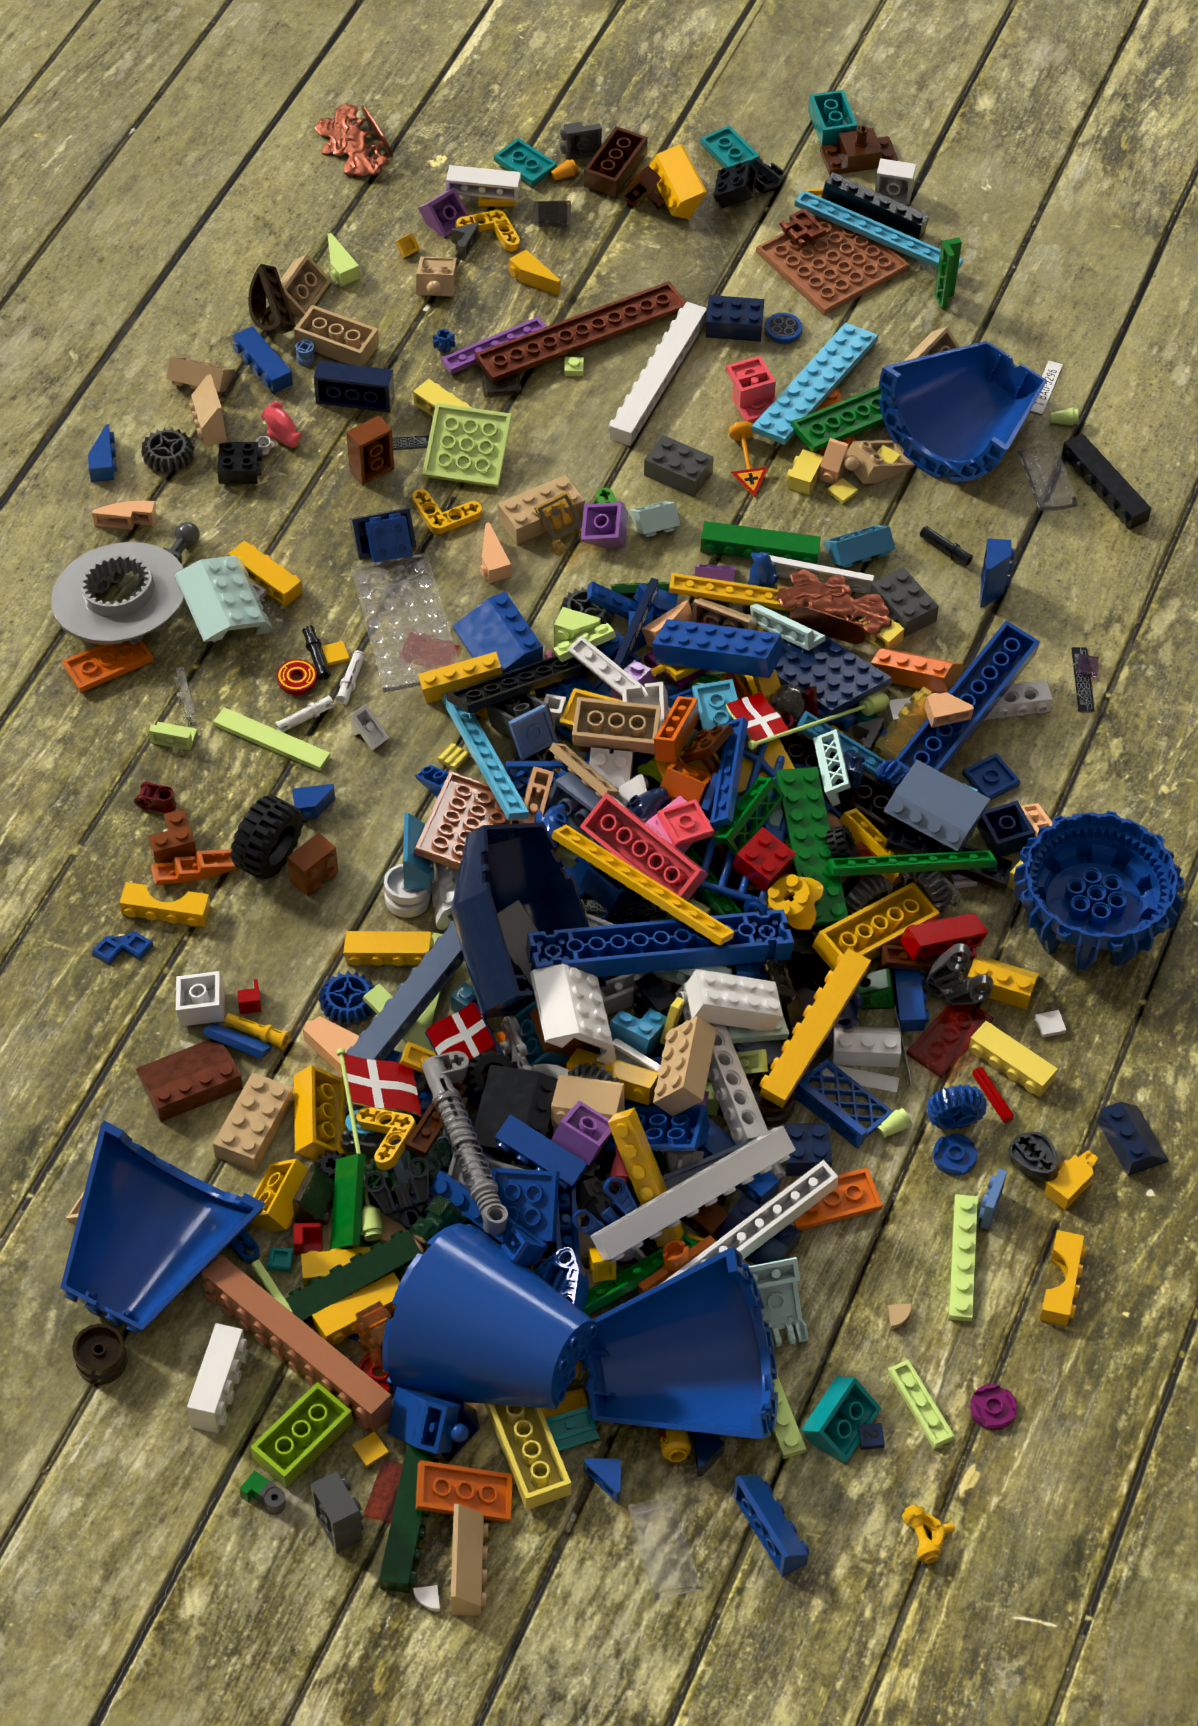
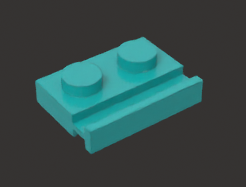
(572, 1429)

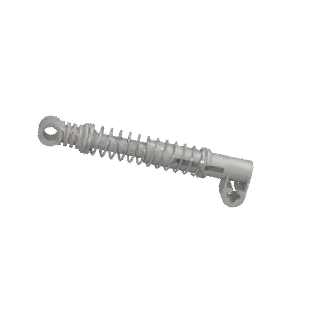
(447, 1102)

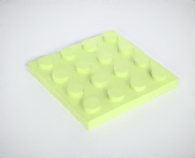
(467, 445)

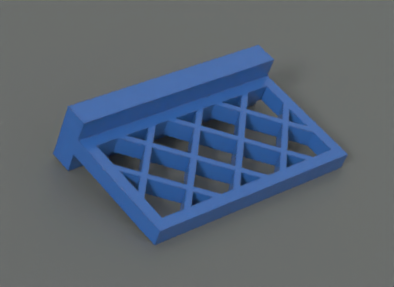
(526, 768)
(831, 1112)

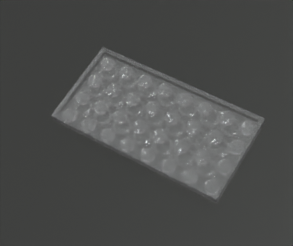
(403, 619)

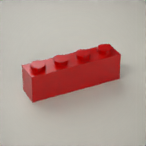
(940, 935)

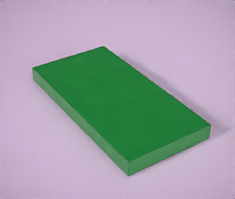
(347, 1201)

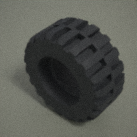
(266, 837)

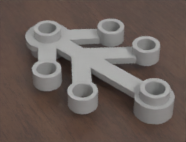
(514, 1044)

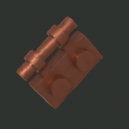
(807, 227)

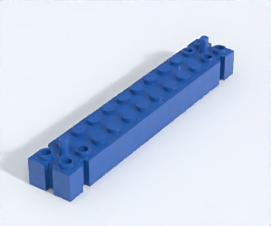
(661, 945)

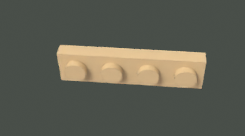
(579, 767)

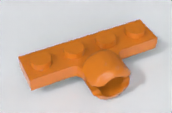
(674, 1258)

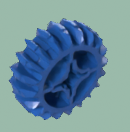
(335, 994)
(956, 1107)

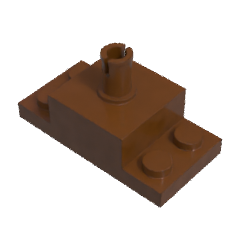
(857, 151)

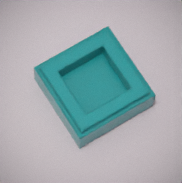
(280, 1259)

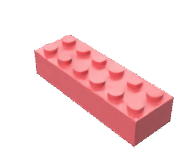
(642, 847)

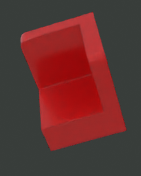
(249, 999)
(307, 1238)

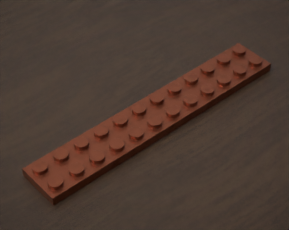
(580, 332)

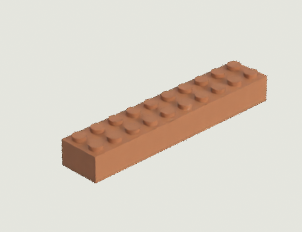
(296, 1343)

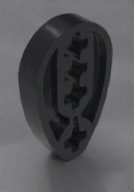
(1044, 1152)

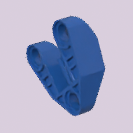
(621, 1200)
(566, 1278)

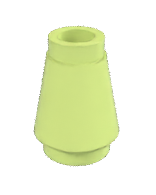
(1065, 417)
(894, 1123)

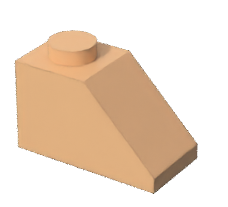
(833, 461)
(946, 709)

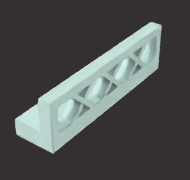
(789, 629)
(826, 764)

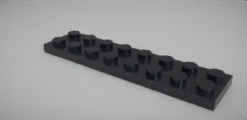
(515, 683)

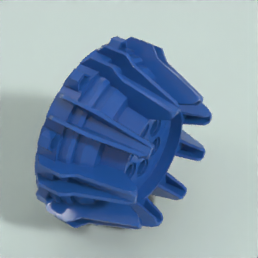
(1104, 861)

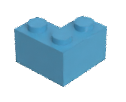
(641, 1033)

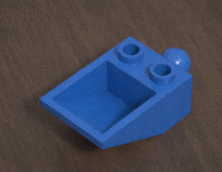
(425, 1421)

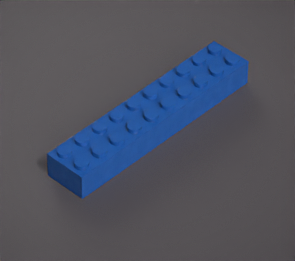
(980, 686)

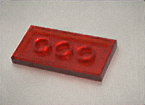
(947, 1037)

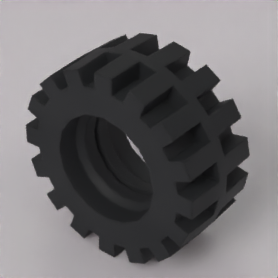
(841, 842)

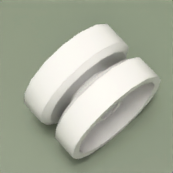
(403, 901)

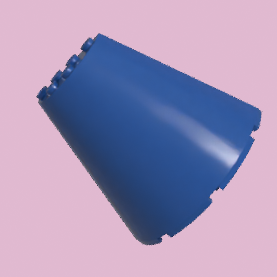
(957, 408)
(145, 1231)
(482, 1326)
(688, 1355)

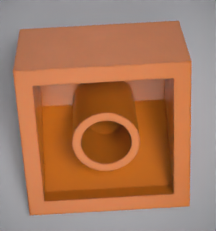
(686, 781)

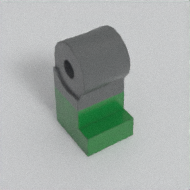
(264, 1492)

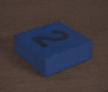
(871, 1436)

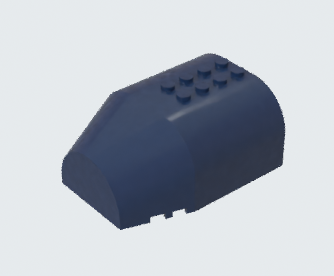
(495, 871)

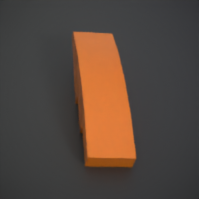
(192, 868)

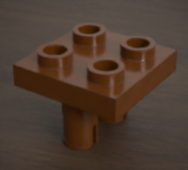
(706, 745)

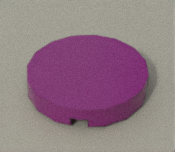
(993, 1407)

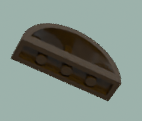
(268, 284)

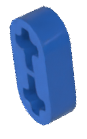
(239, 1248)

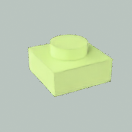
(574, 366)

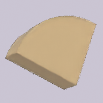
(898, 1314)

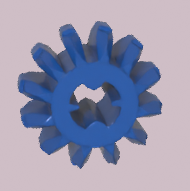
(891, 773)

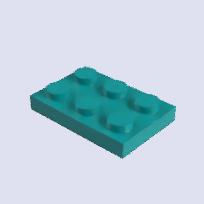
(728, 147)
(525, 159)

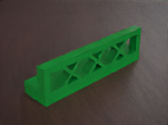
(947, 270)
(748, 809)

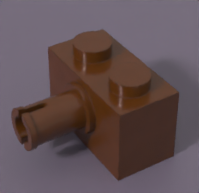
(641, 187)
(708, 1220)

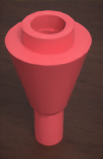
(618, 1168)

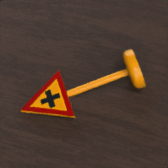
(750, 478)

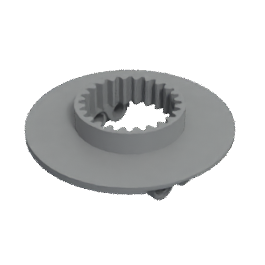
(117, 622)

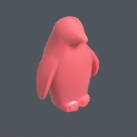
(281, 425)

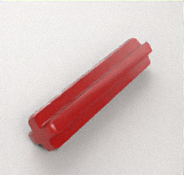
(993, 1094)

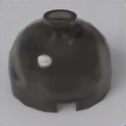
(788, 701)

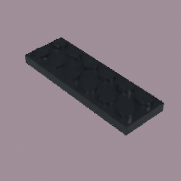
(908, 841)

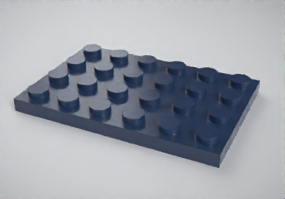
(834, 671)

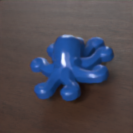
(566, 687)

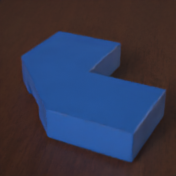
(112, 946)

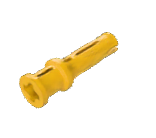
(265, 1033)

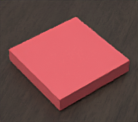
(685, 823)

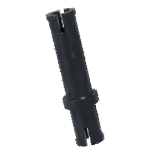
(952, 549)
(313, 645)

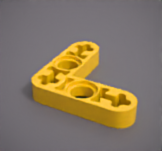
(497, 221)
(471, 509)
(398, 1129)

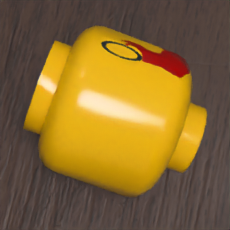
(675, 1444)

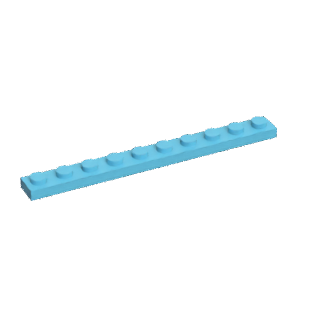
(869, 228)
(488, 762)

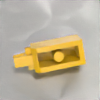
(1072, 1179)

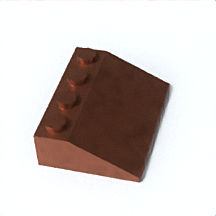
(190, 1078)

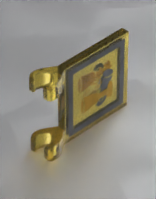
(559, 519)

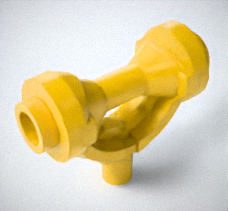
(917, 1519)

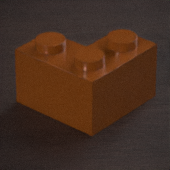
(175, 841)

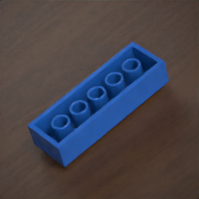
(718, 648)

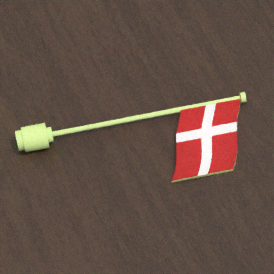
(767, 724)
(380, 1086)

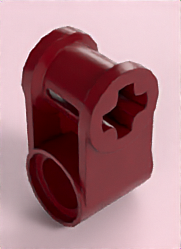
(156, 798)

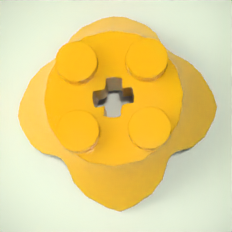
(805, 891)

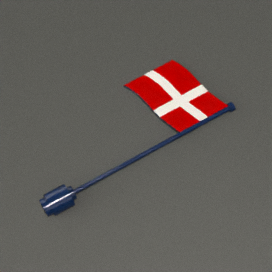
(464, 1033)

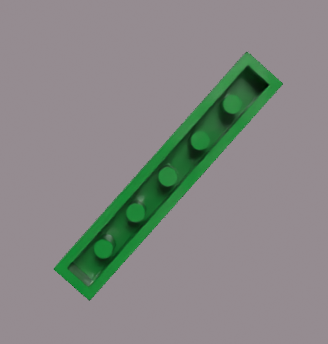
(744, 540)

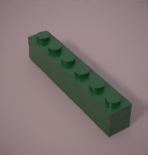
(357, 1274)
(405, 1527)

